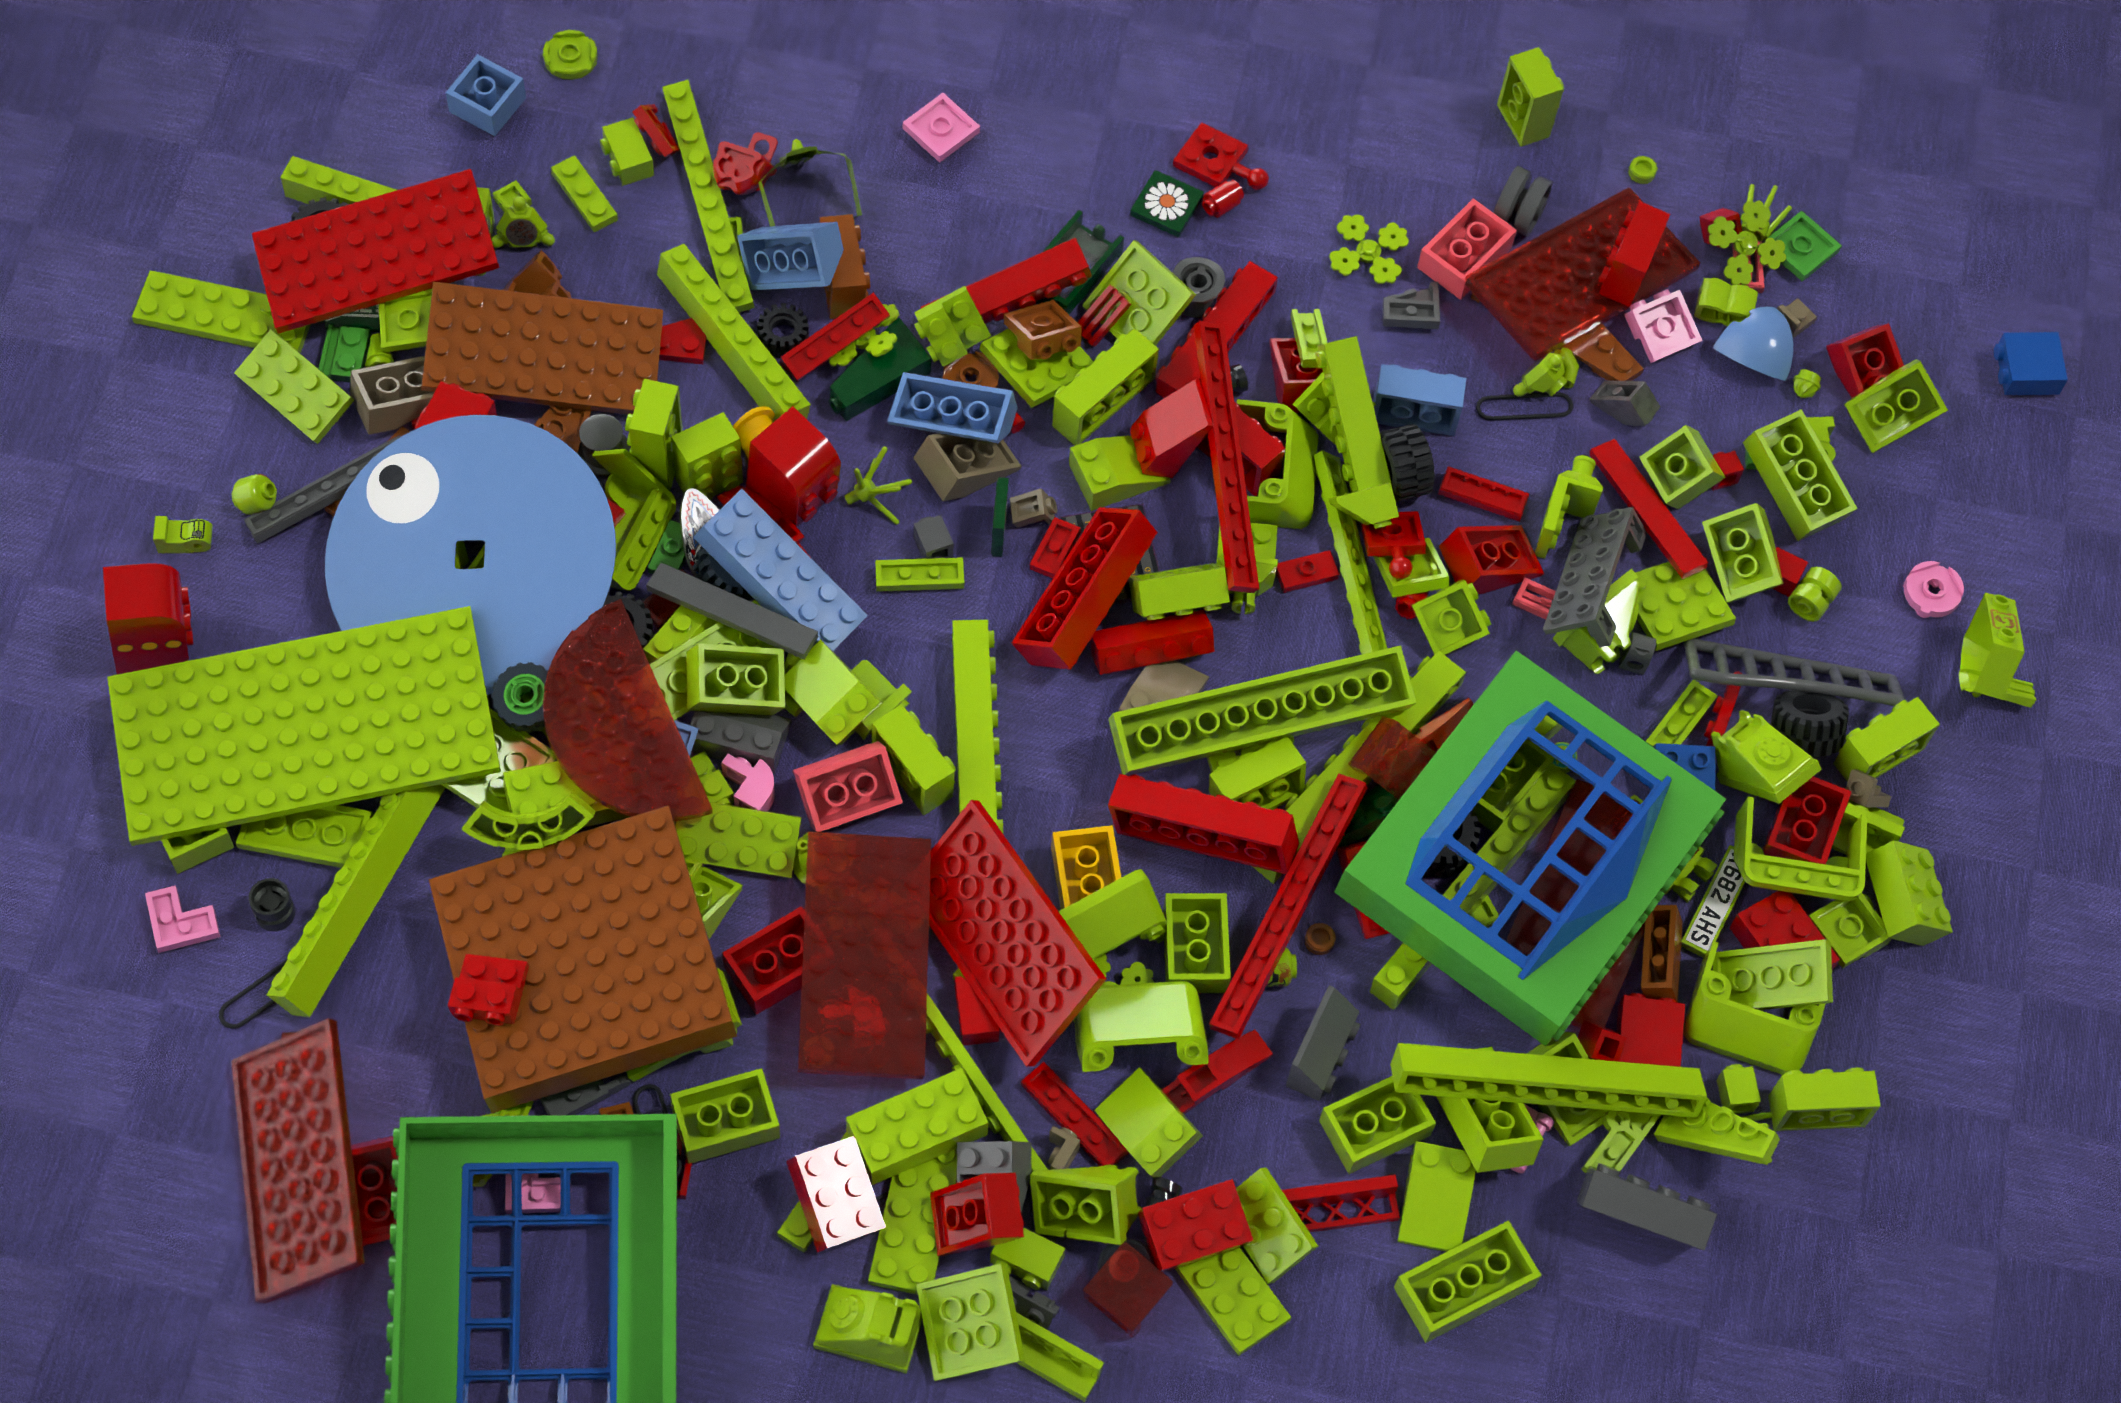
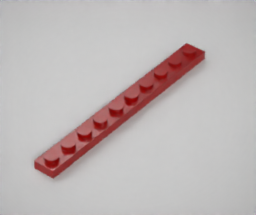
(1226, 458)
(1288, 906)

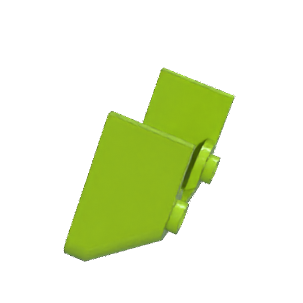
(1291, 499)
(647, 510)
(1837, 879)
(1117, 915)
(1746, 1031)

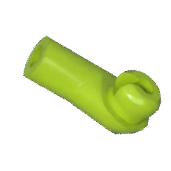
(1570, 365)

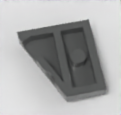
(1413, 309)

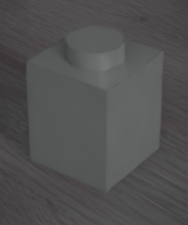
(933, 538)

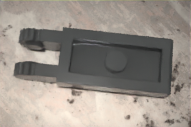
(582, 1097)

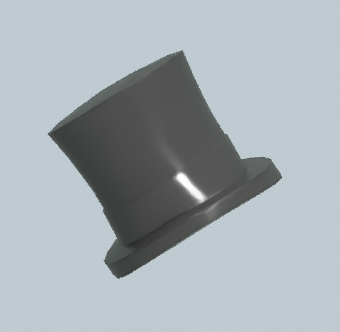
(1204, 279)
(599, 434)

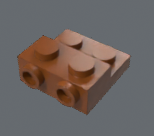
(1044, 330)

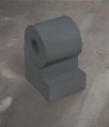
(1640, 650)

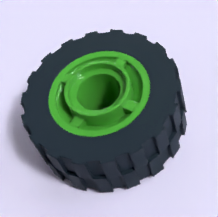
(508, 694)

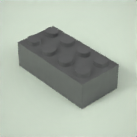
(1646, 1207)

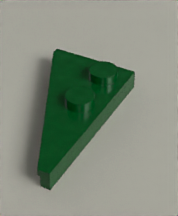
(1369, 815)

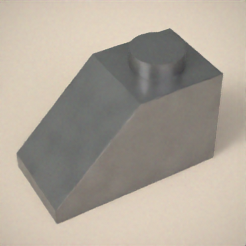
(1626, 401)

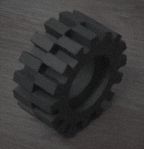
(778, 317)

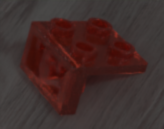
(1392, 757)
(1127, 1288)

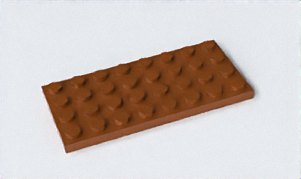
(541, 347)

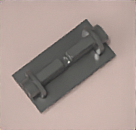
(1037, 1309)

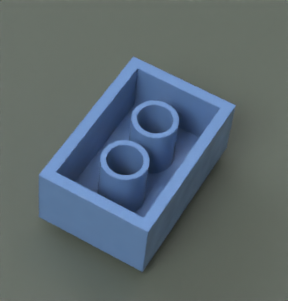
(1419, 398)

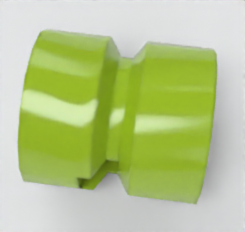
(1814, 594)

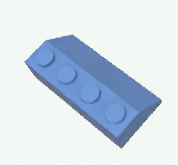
(791, 255)
(953, 408)

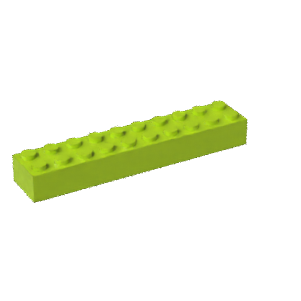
(1261, 711)

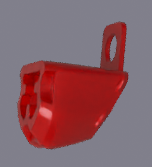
(742, 167)

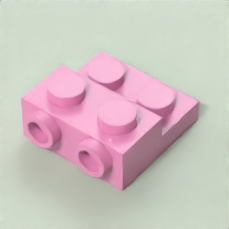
(1663, 325)

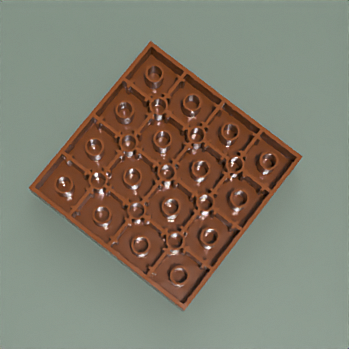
(610, 953)

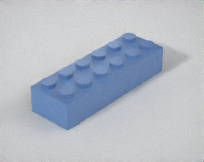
(778, 570)

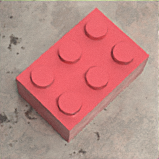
(1465, 245)
(847, 786)

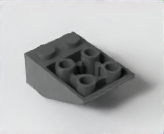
(995, 1157)

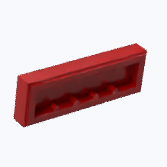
(1483, 493)

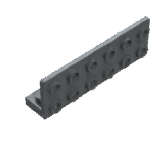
(1590, 571)

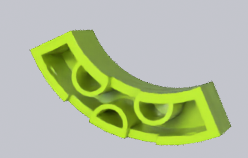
(528, 830)

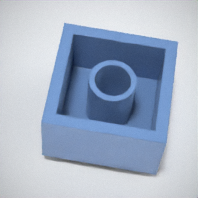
(486, 95)

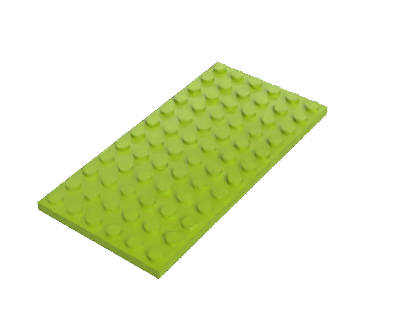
(302, 725)

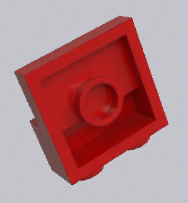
(488, 989)

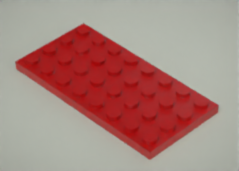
(374, 251)
(1007, 935)

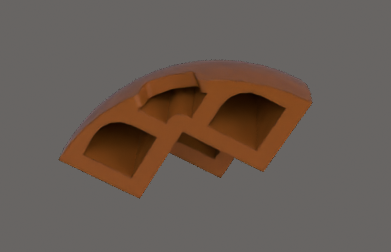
(538, 277)

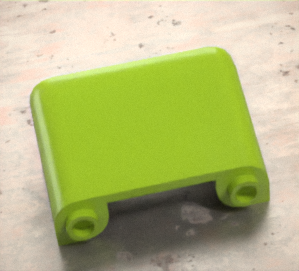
(1140, 1016)

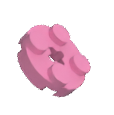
(1929, 604)

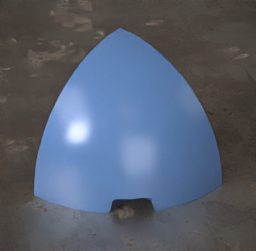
(1760, 342)

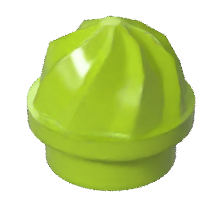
(1806, 383)

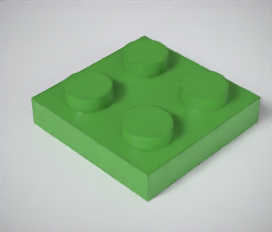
(1805, 245)

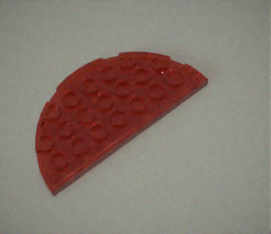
(614, 724)

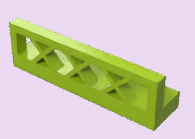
(1058, 1360)

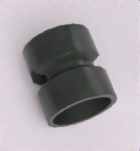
(272, 904)

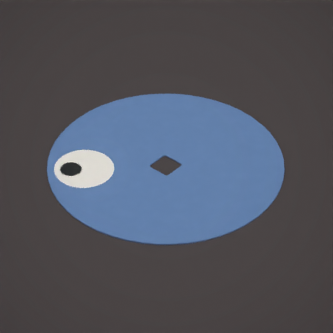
(475, 481)

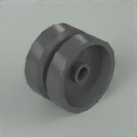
(1526, 202)

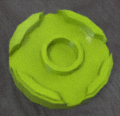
(570, 55)

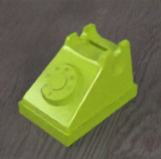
(1624, 611)
(1761, 759)
(1085, 1202)
(869, 1327)

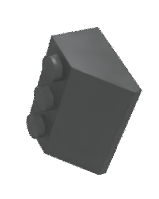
(741, 735)
(1324, 1046)

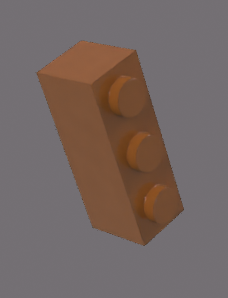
(1662, 953)

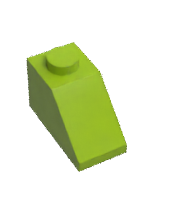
(1369, 506)

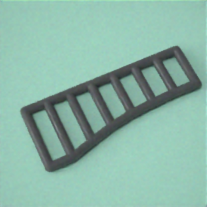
(1780, 679)

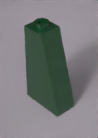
(877, 378)

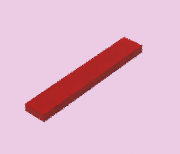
(1649, 507)

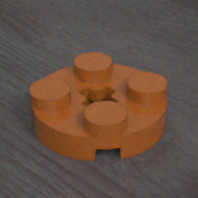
(972, 364)

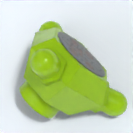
(522, 227)
(1543, 376)

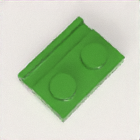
(344, 351)

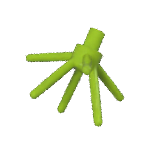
(866, 489)

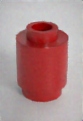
(1222, 198)

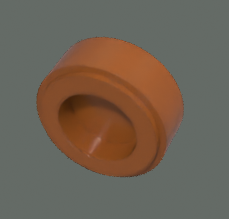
(1320, 939)

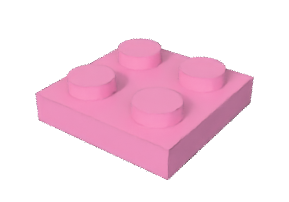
(941, 127)

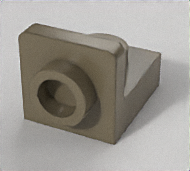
(1798, 316)
(1032, 507)
(1866, 791)
(1066, 1139)

